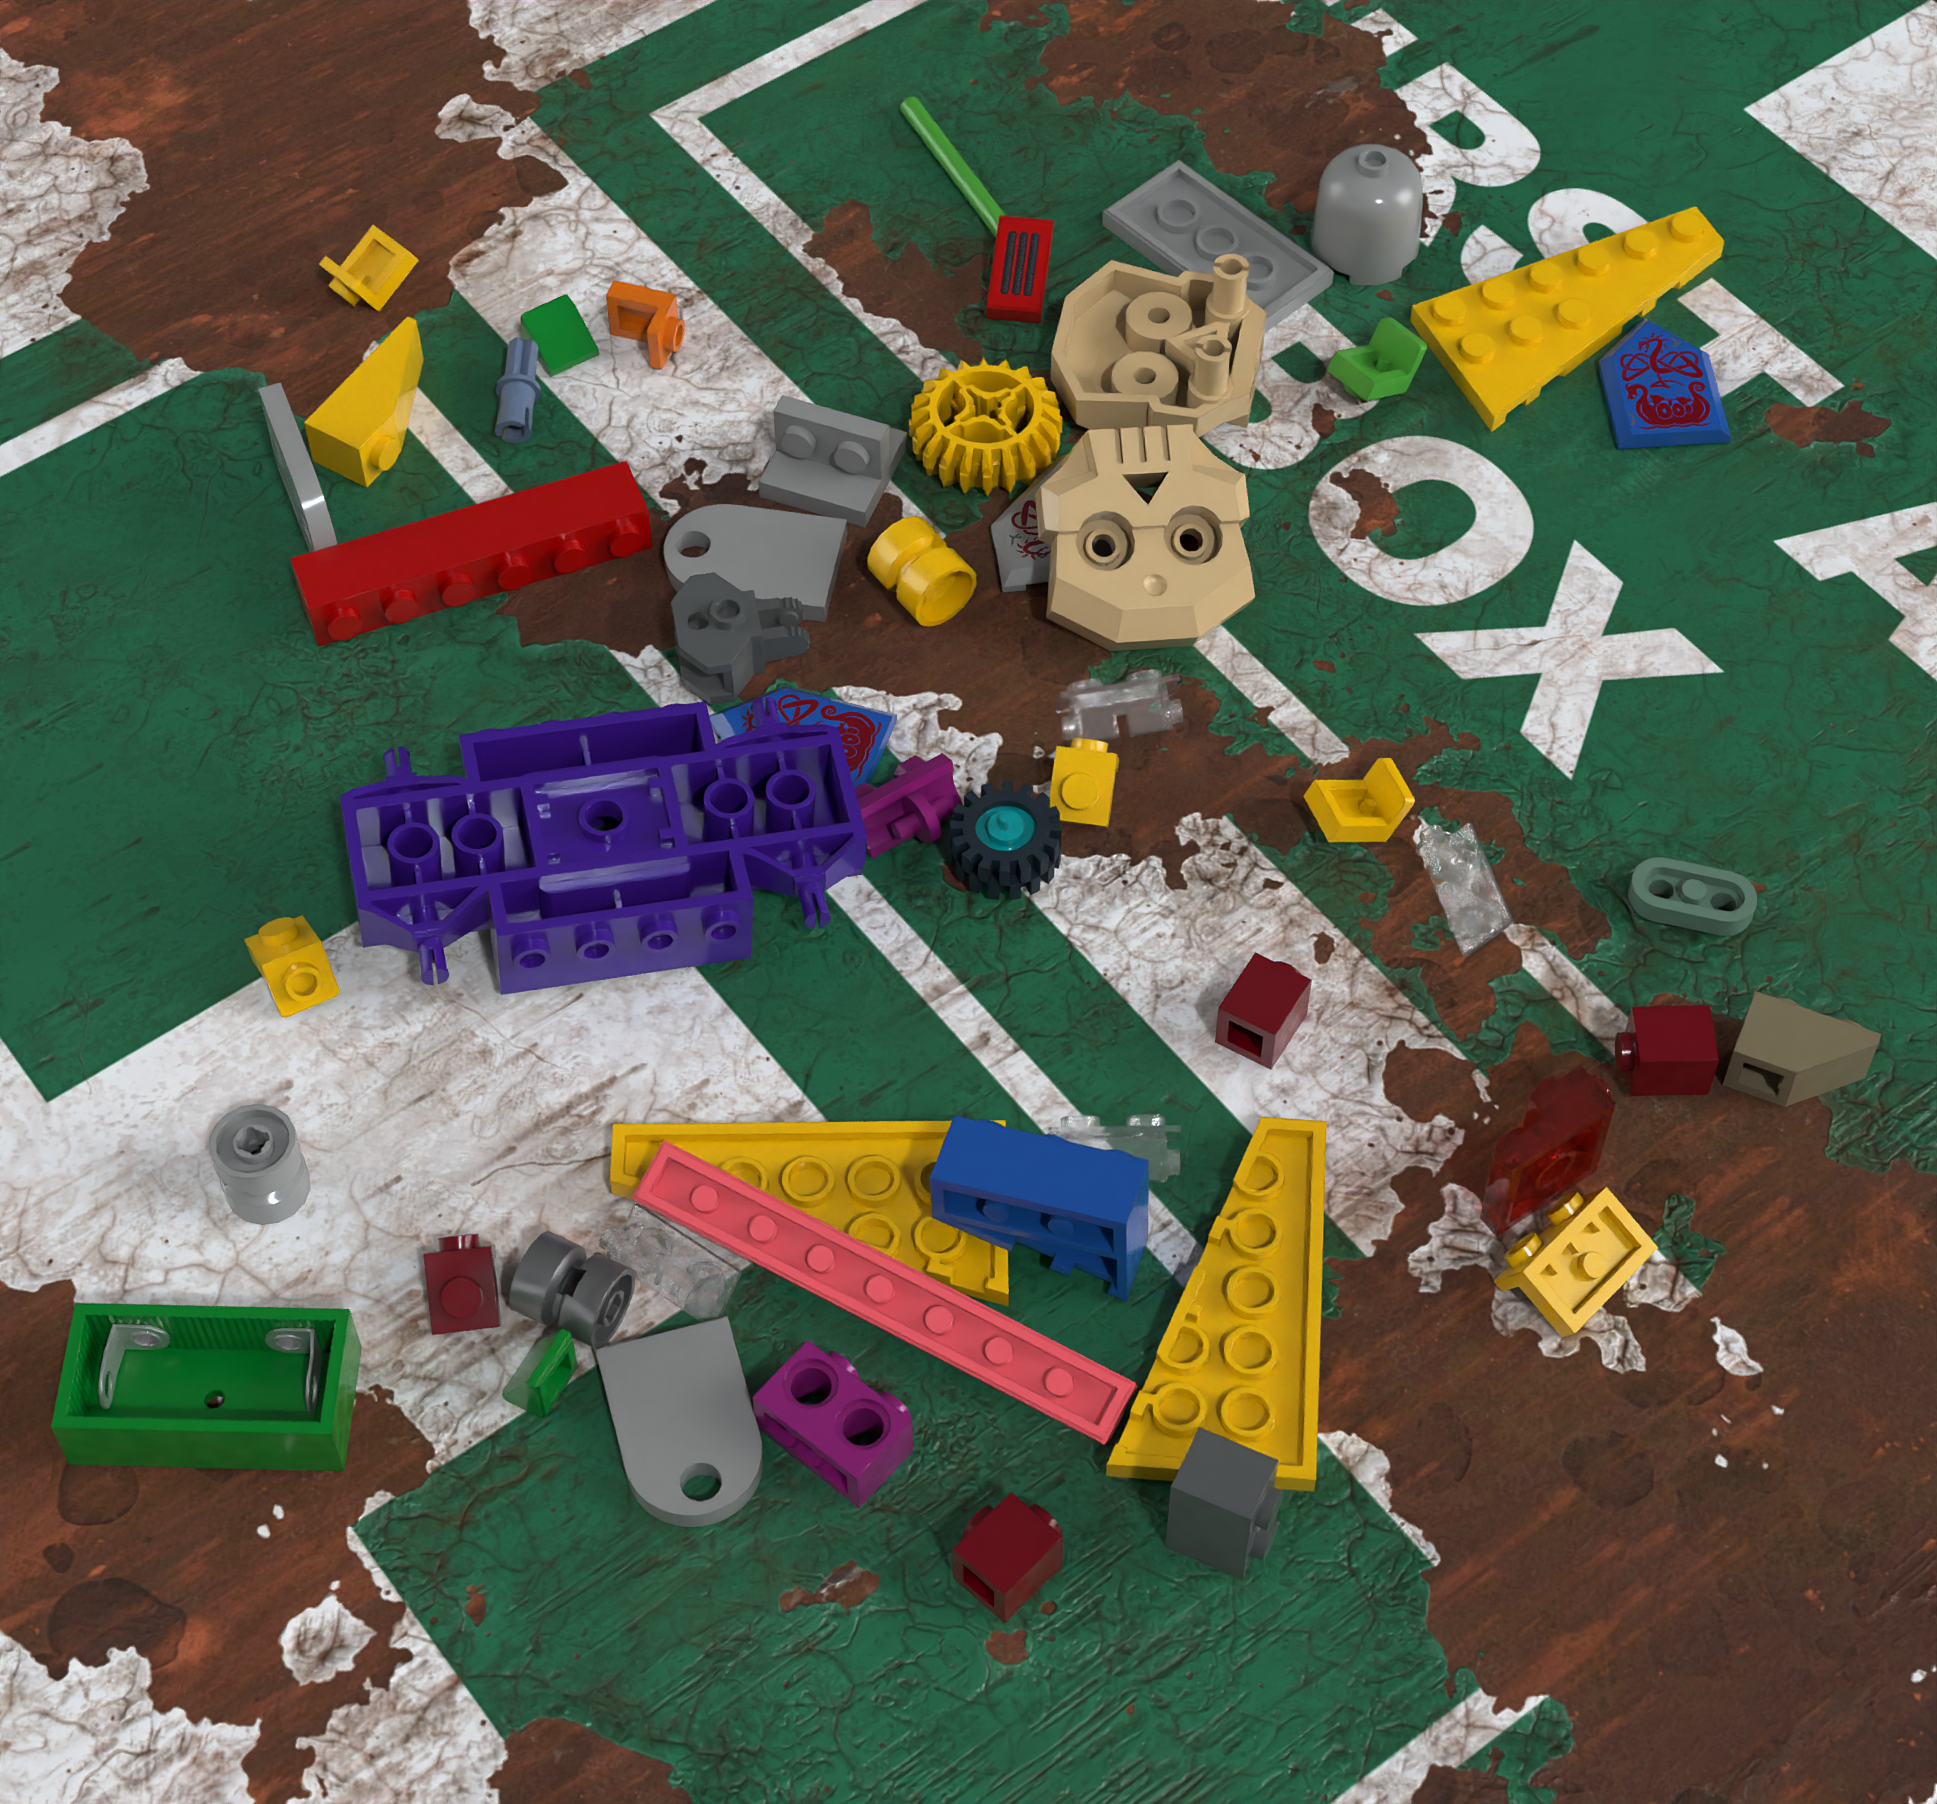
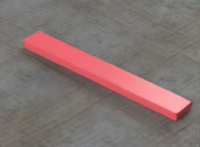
(886, 1293)

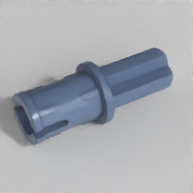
(518, 392)

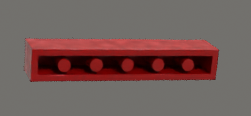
(472, 553)

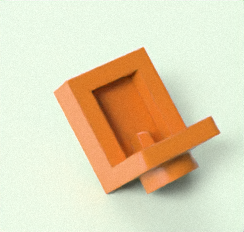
(646, 317)

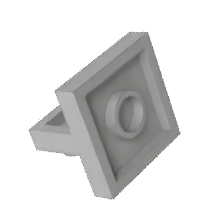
(830, 461)

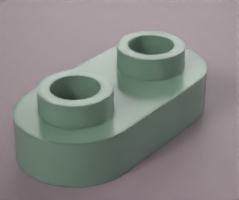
(1692, 895)

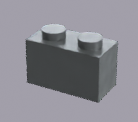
(1223, 1504)

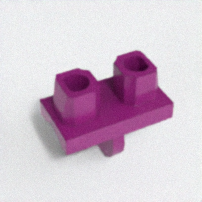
(908, 804)

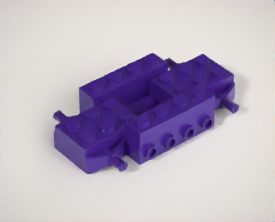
(583, 904)

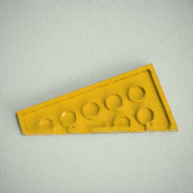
(1552, 315)
(850, 1175)
(1247, 1324)

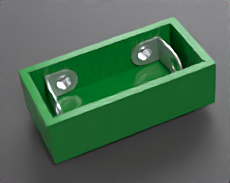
(144, 1375)

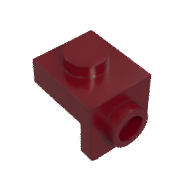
(462, 1285)

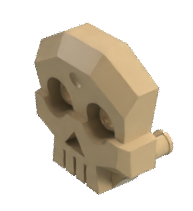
(1183, 335)
(1149, 586)

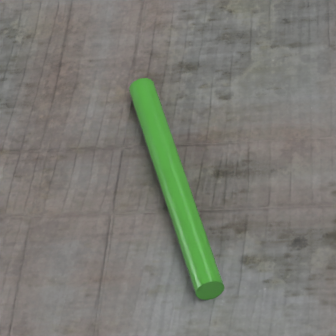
(952, 162)

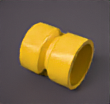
(922, 570)

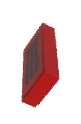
(1020, 269)

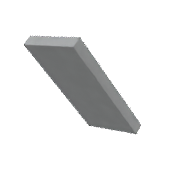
(1189, 222)

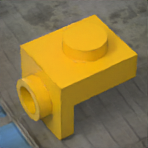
(371, 270)
(1084, 782)
(1361, 808)
(292, 964)

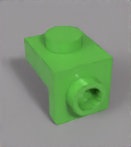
(1383, 365)

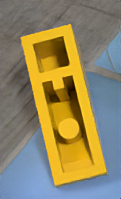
(368, 415)

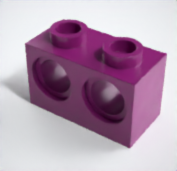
(821, 1432)

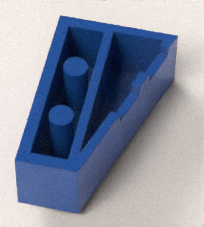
(1046, 1194)

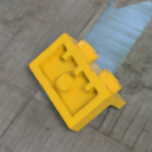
(1577, 1258)

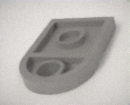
(297, 469)
(761, 552)
(683, 1415)

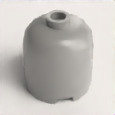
(1368, 214)

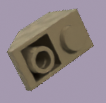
(1797, 1052)

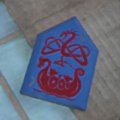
(1661, 391)
(861, 728)

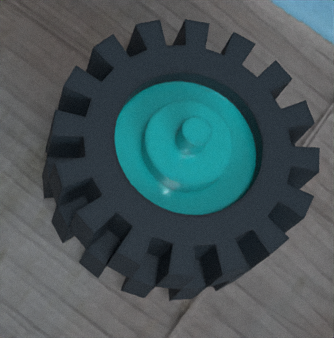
(1005, 840)

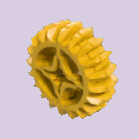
(983, 439)

